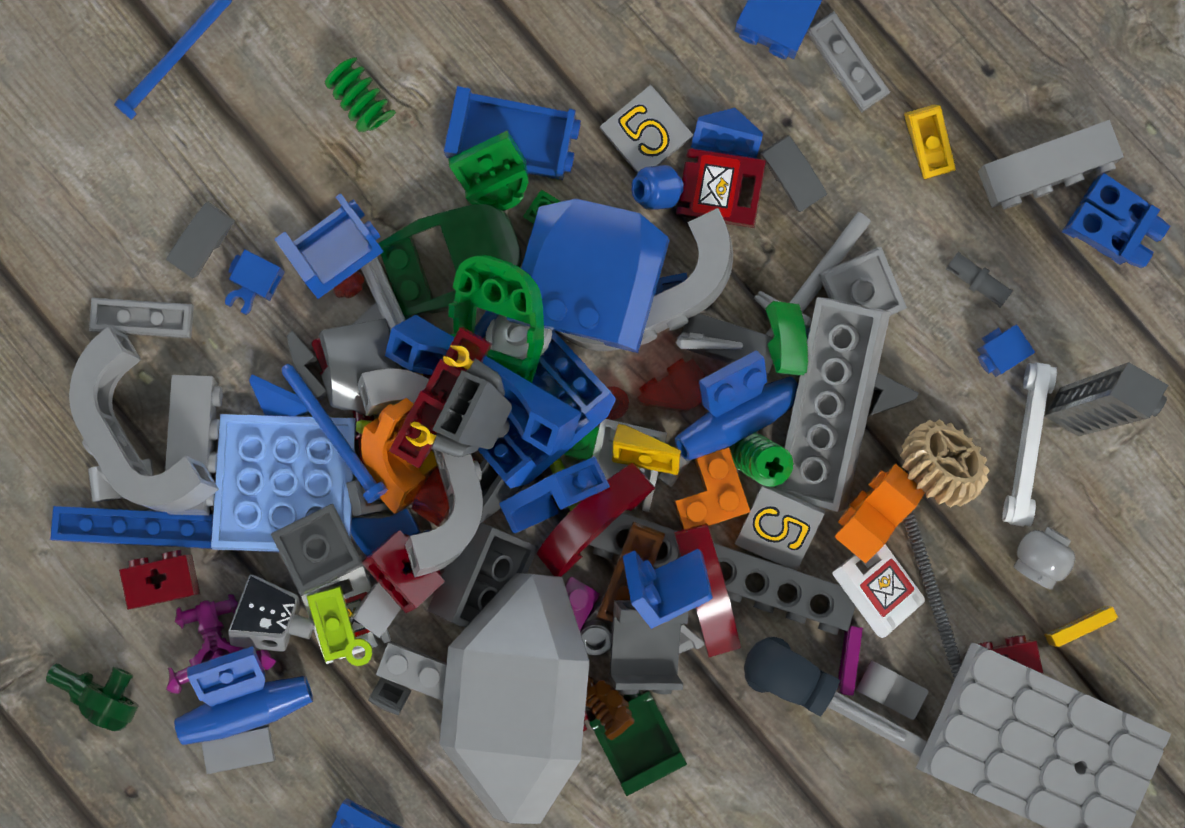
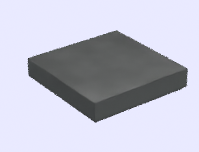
(316, 549)

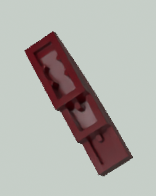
(434, 397)

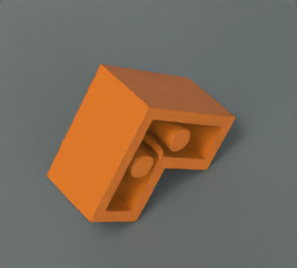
(722, 493)
(877, 513)

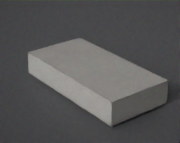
(238, 751)

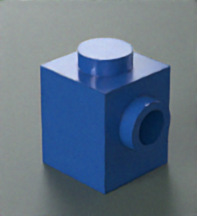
(1003, 350)

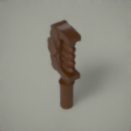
(609, 707)

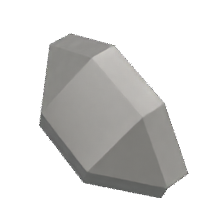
(517, 699)

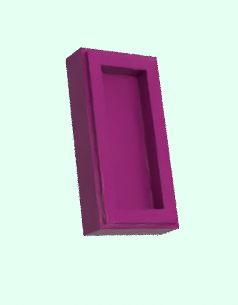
(849, 660)

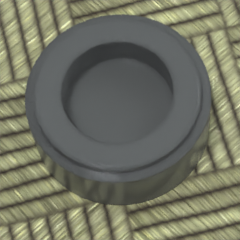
(596, 637)

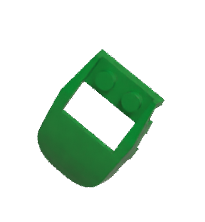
(504, 290)

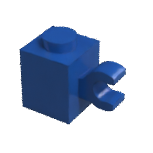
(255, 277)

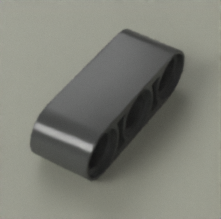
(723, 330)

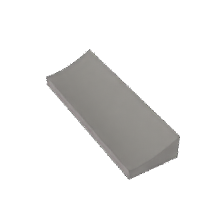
(834, 401)

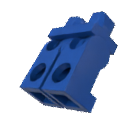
(1116, 222)

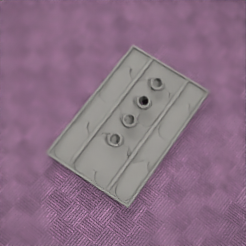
(1041, 746)

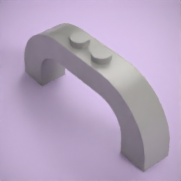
(678, 304)
(92, 410)
(459, 475)

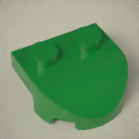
(492, 172)

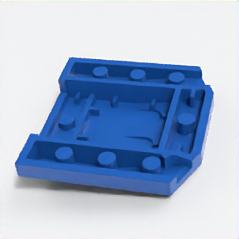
(595, 270)
(569, 380)

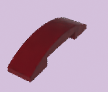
(592, 517)
(716, 615)

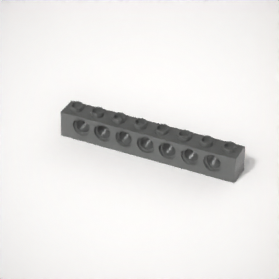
(1107, 400)
(839, 605)

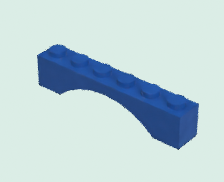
(535, 413)

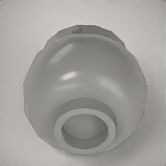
(1045, 557)

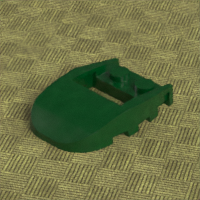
(467, 232)

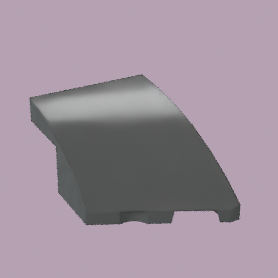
(350, 353)

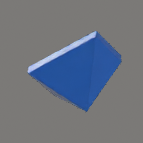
(727, 134)
(276, 400)

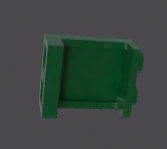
(644, 749)

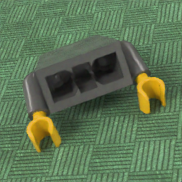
(473, 412)

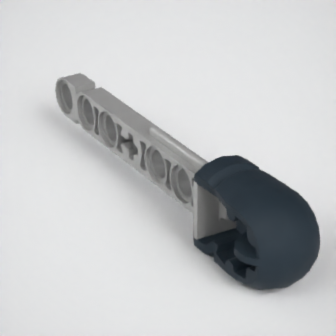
(779, 670)

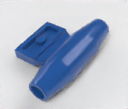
(737, 406)
(237, 698)

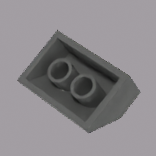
(480, 574)

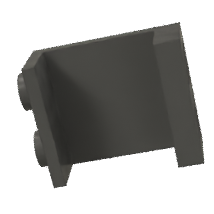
(642, 655)

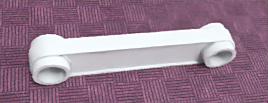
(1039, 381)

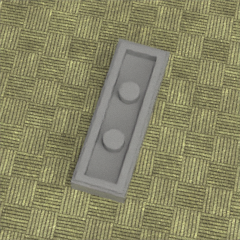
(847, 62)
(142, 317)

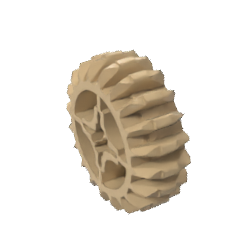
(944, 463)

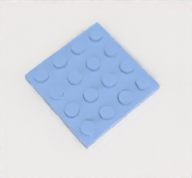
(274, 475)

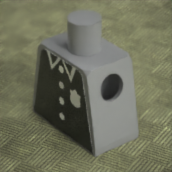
(267, 617)

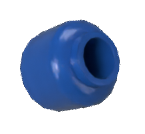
(657, 187)

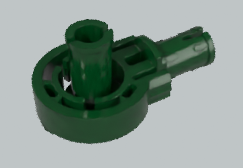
(99, 704)

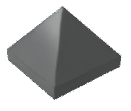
(389, 696)

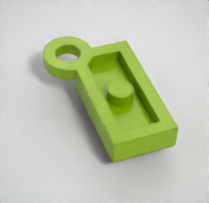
(335, 627)

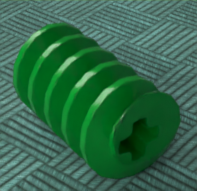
(357, 97)
(762, 460)

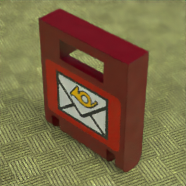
(717, 184)

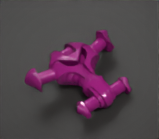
(214, 646)

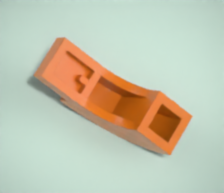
(398, 475)

